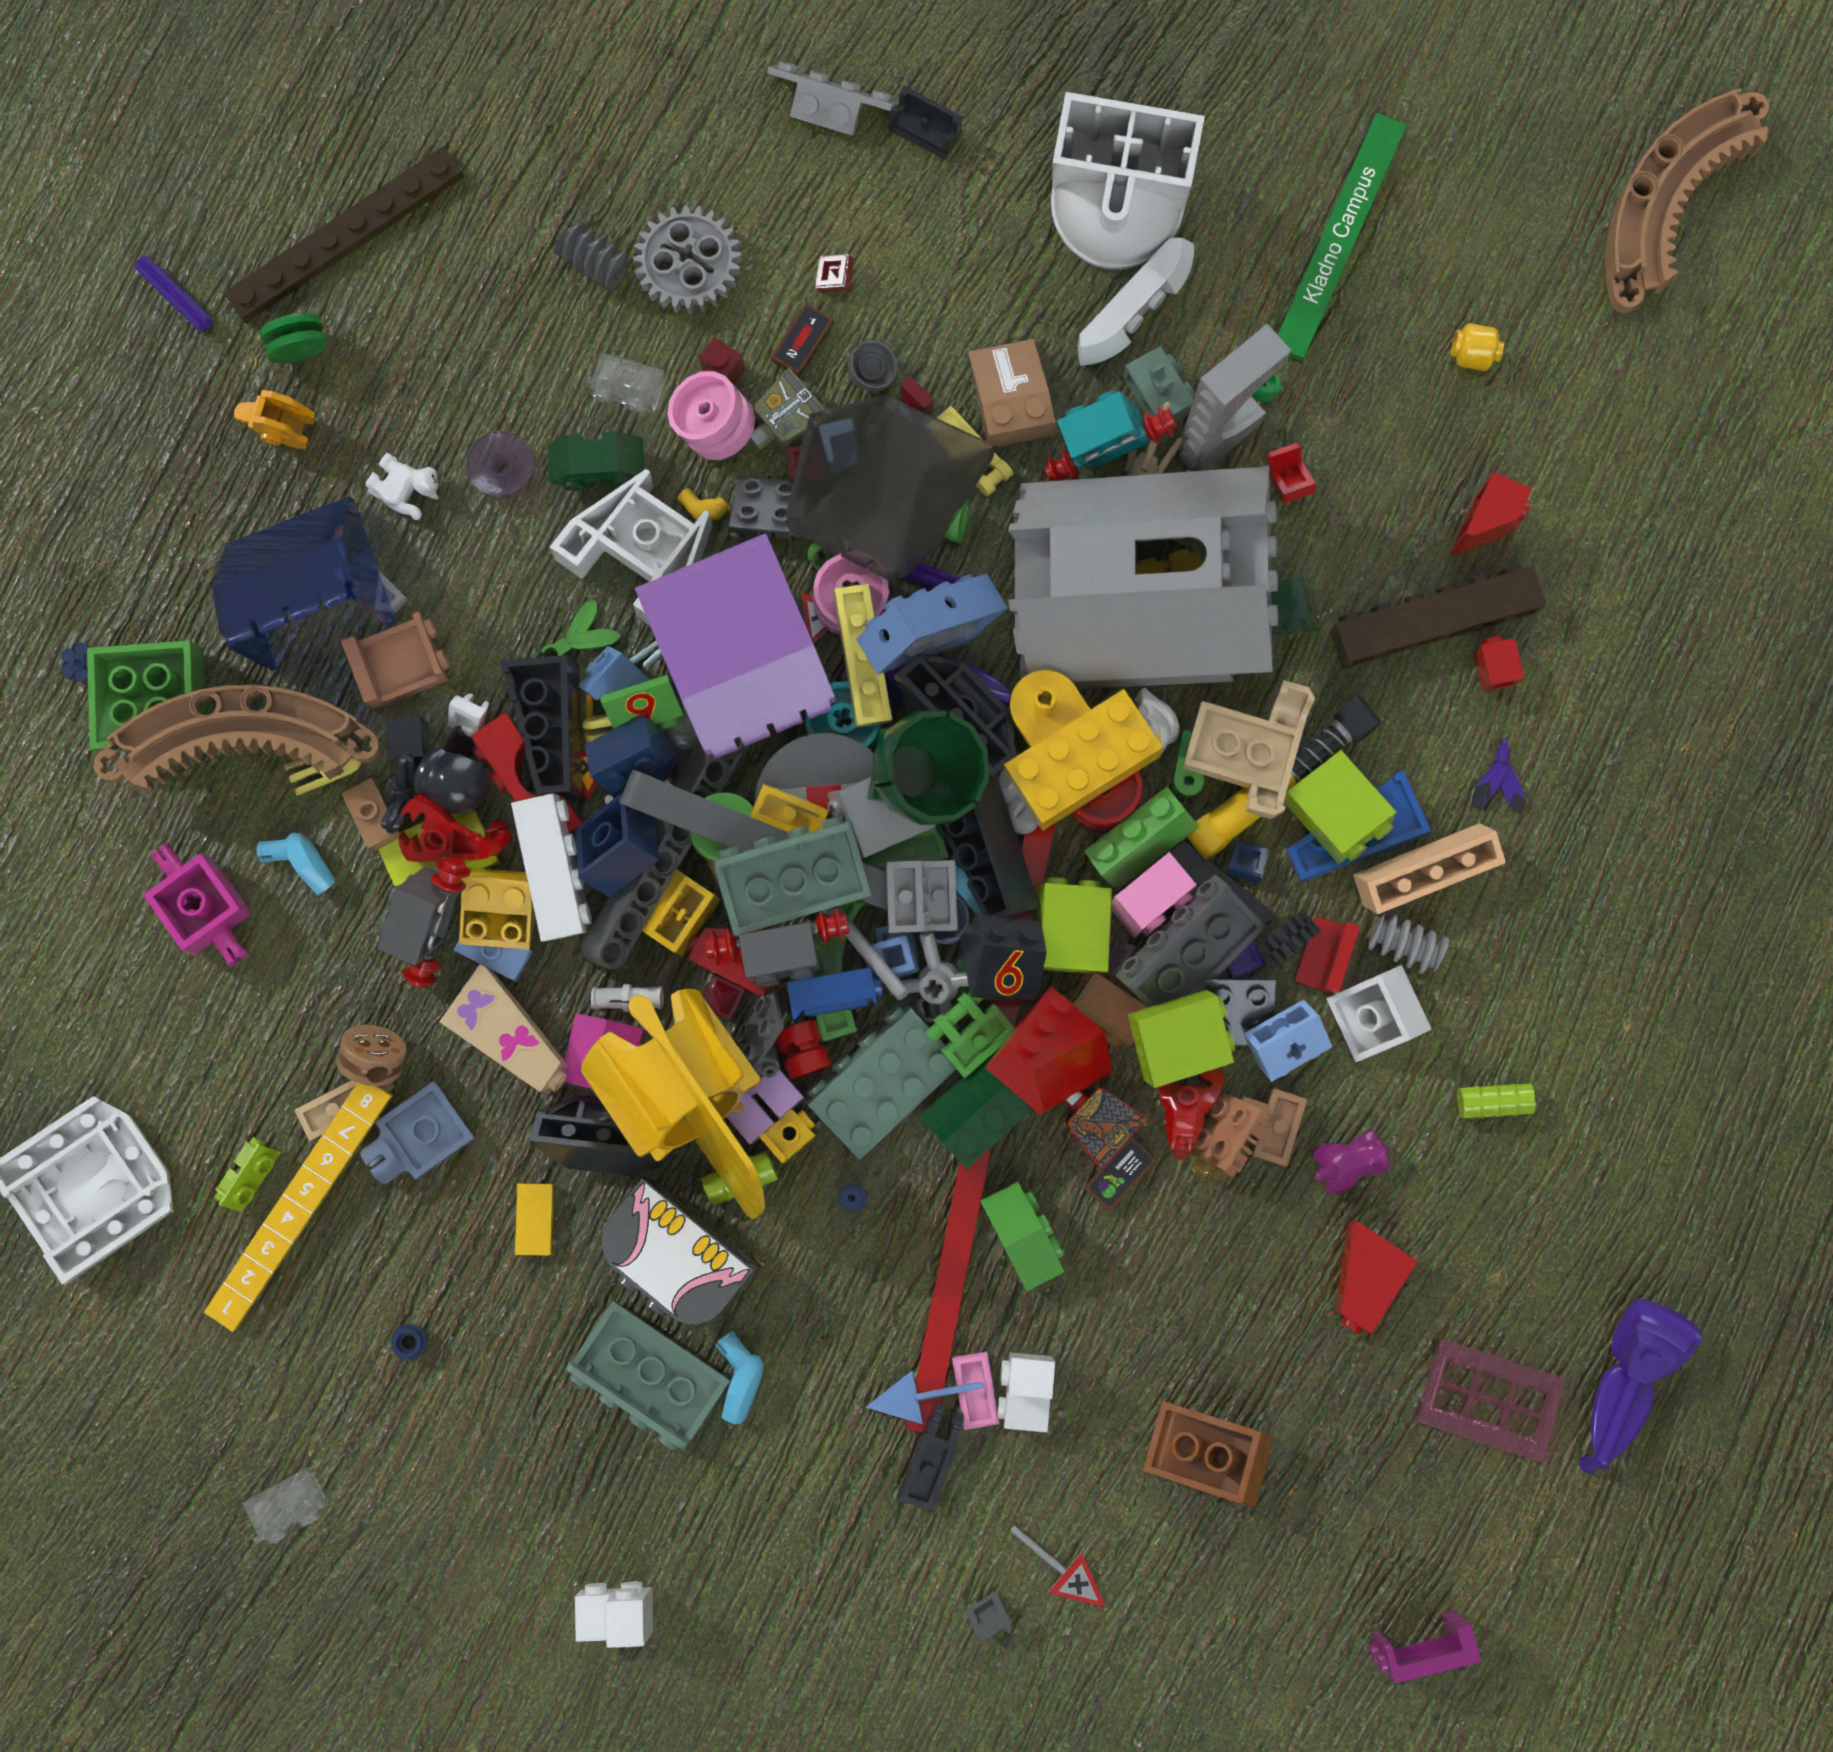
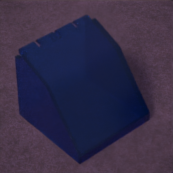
(289, 569)

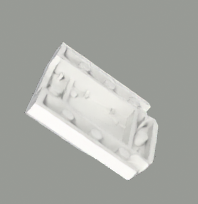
(86, 1186)

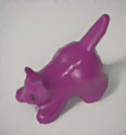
(1347, 1163)

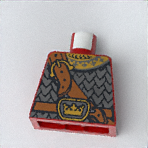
(1102, 1124)

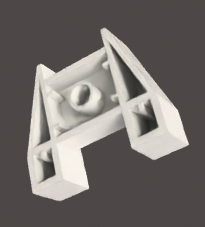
(634, 531)

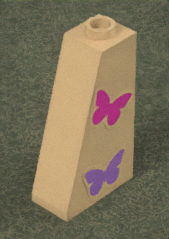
(500, 1027)

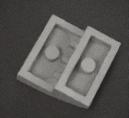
(921, 896)

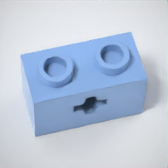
(1287, 1040)

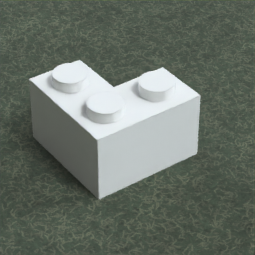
(1028, 1391)
(614, 1615)

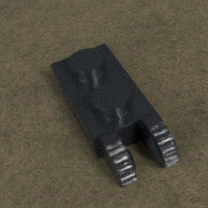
(930, 1461)

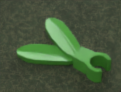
(580, 637)

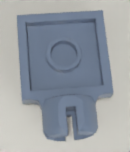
(416, 1136)

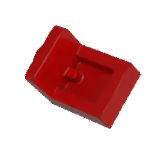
(1289, 473)

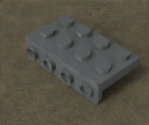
(1192, 945)

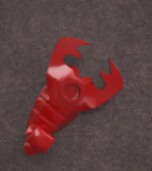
(448, 838)
(1187, 1109)

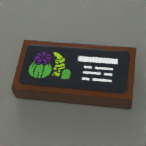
(1120, 1174)

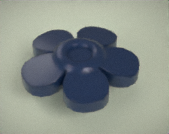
(77, 662)

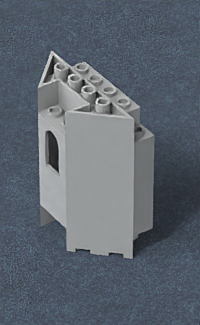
(1106, 626)

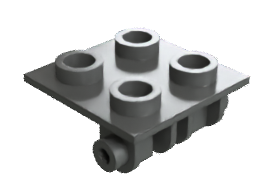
(761, 507)
(758, 1035)

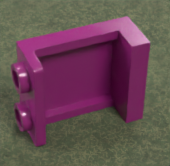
(1429, 1656)

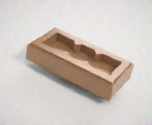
(367, 810)

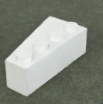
(551, 867)

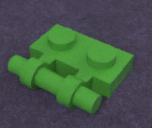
(974, 1042)

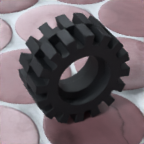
(1287, 939)

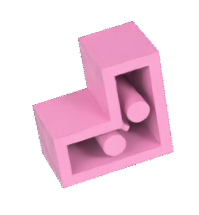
(1153, 893)

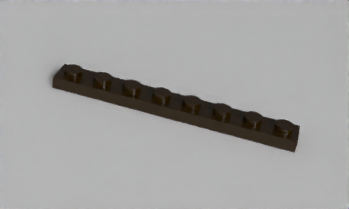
(343, 234)

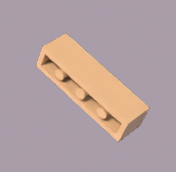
(1429, 868)

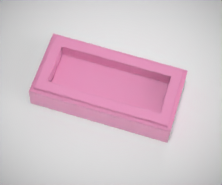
(979, 1404)

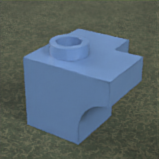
(611, 673)
(898, 952)

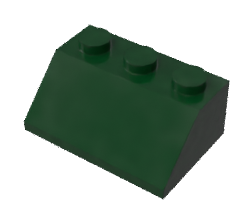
(975, 1114)

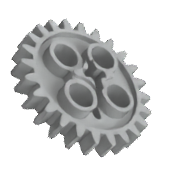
(672, 283)

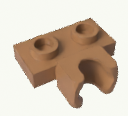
(1284, 1121)

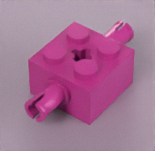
(177, 898)

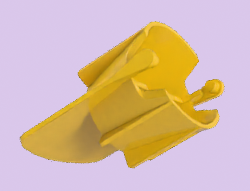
(679, 1089)

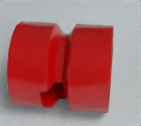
(803, 1049)

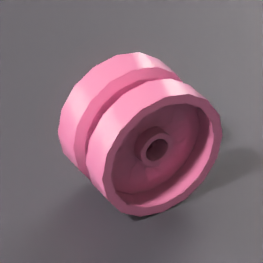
(711, 415)
(842, 573)

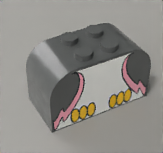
(673, 1256)

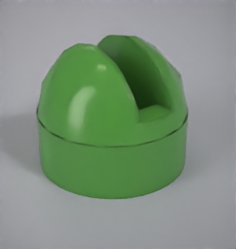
(813, 557)

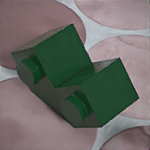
(581, 462)

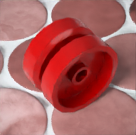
(1112, 808)

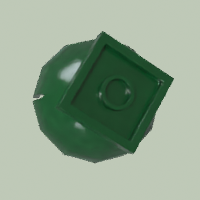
(929, 767)

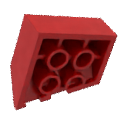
(1052, 1053)

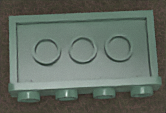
(791, 876)
(879, 1081)
(647, 1376)

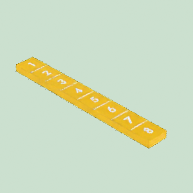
(297, 1205)

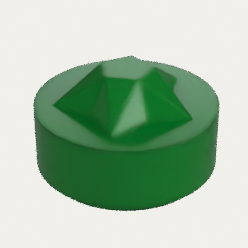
(1268, 390)

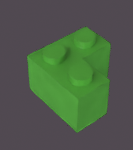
(1024, 1235)

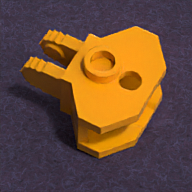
(276, 419)

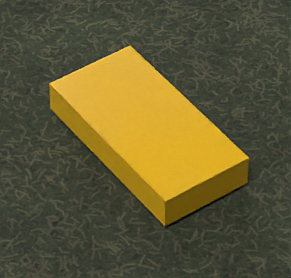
(534, 1219)

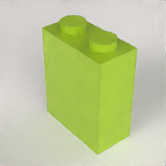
(1341, 808)
(1074, 925)
(1181, 1038)

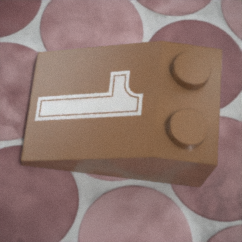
(1012, 393)

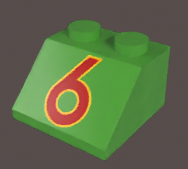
(654, 698)

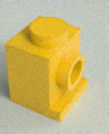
(779, 1145)

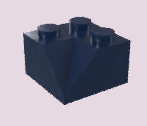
(630, 747)
(615, 846)

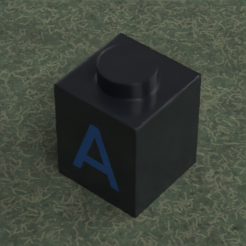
(407, 735)

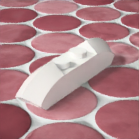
(1160, 275)

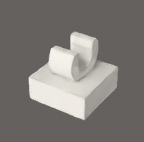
(467, 714)

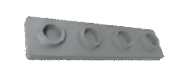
(828, 102)

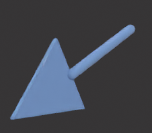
(903, 1401)

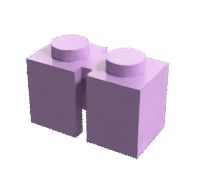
(777, 1093)

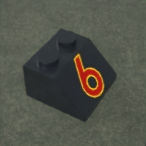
(1004, 958)

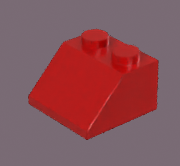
(1494, 512)

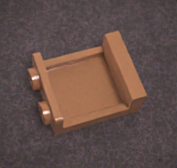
(397, 662)

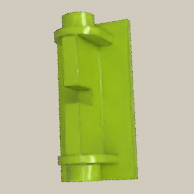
(239, 1187)

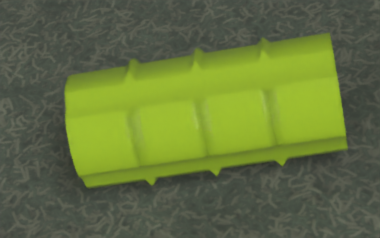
(1496, 1100)
(717, 1190)

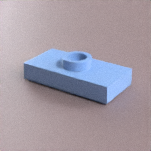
(504, 961)

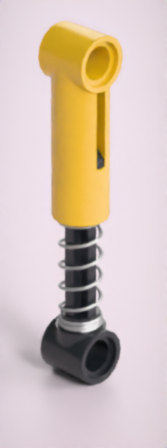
(1219, 827)

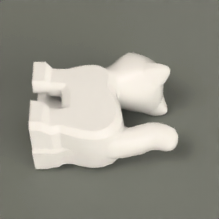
(400, 484)

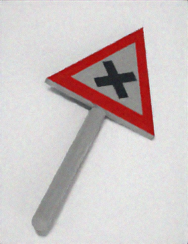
(1075, 1581)

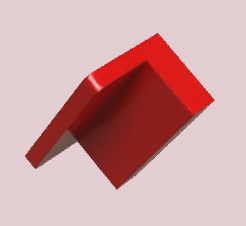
(1327, 956)

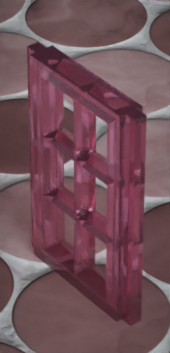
(1480, 1431)

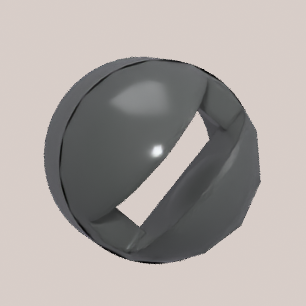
(918, 1009)

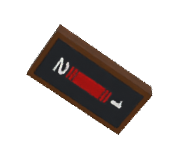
(802, 339)

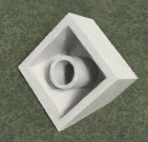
(1379, 1013)

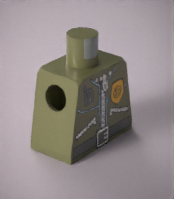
(784, 413)

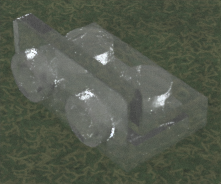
(626, 383)
(284, 1505)

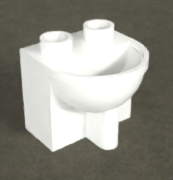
(1121, 178)

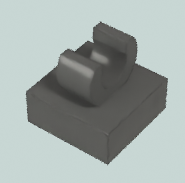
(989, 1617)

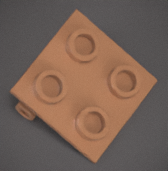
(1227, 1131)

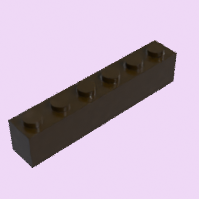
(1438, 616)

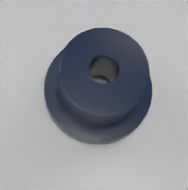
(860, 1198)

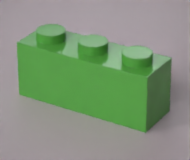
(1141, 838)

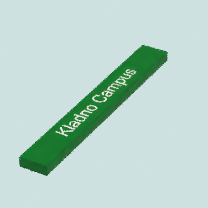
(1340, 234)

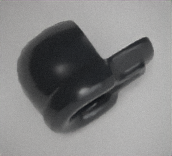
(452, 777)

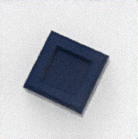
(1247, 861)

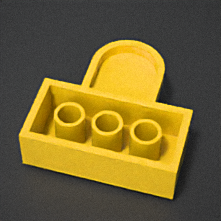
(1072, 747)

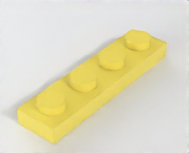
(866, 687)

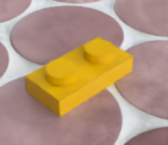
(786, 810)

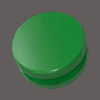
(293, 338)

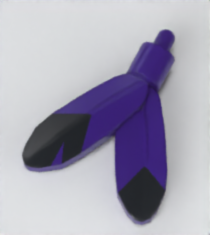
(1500, 775)

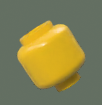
(1477, 347)

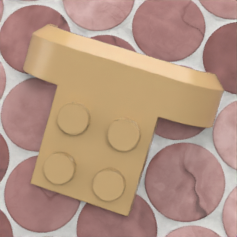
(1252, 749)

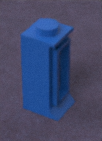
(833, 993)

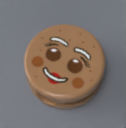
(371, 1055)

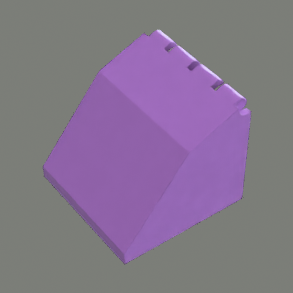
(736, 646)

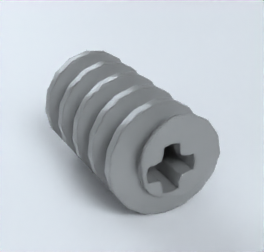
(1408, 943)

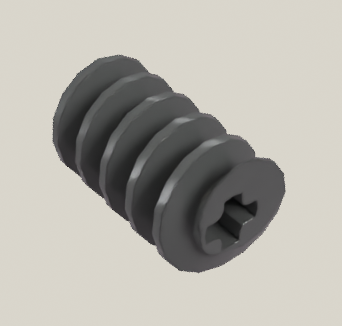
(592, 255)

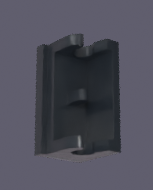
(925, 123)

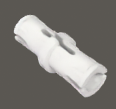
(619, 997)

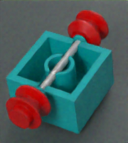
(1106, 433)

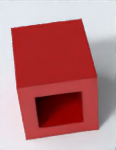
(1498, 664)

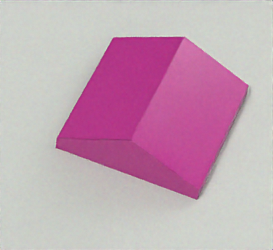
(585, 1034)

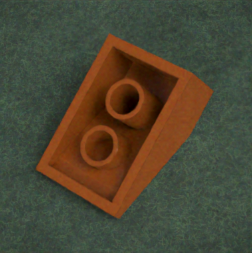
(1208, 1454)

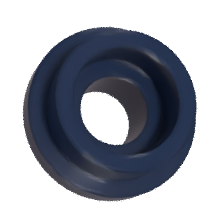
(398, 1342)

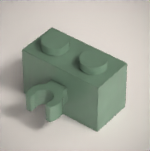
(1155, 381)

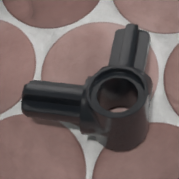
(399, 792)

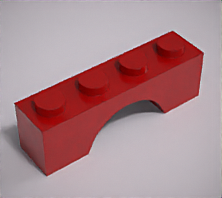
(505, 750)

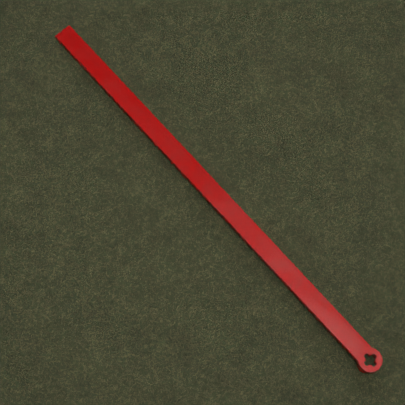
(966, 1204)

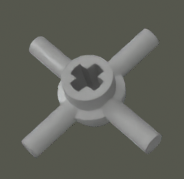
(938, 980)

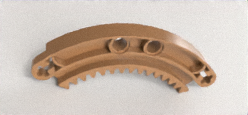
(1645, 225)
(178, 731)

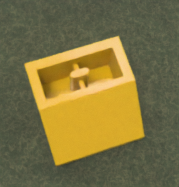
(496, 909)
(680, 913)

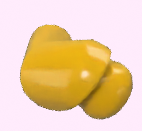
(716, 507)

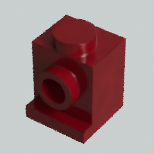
(723, 360)

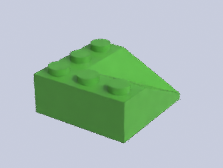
(135, 678)

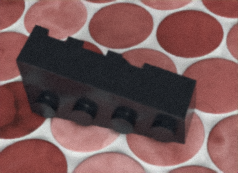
(549, 720)
(991, 856)

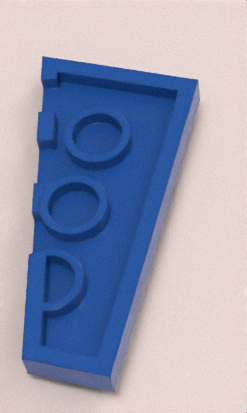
(1409, 824)

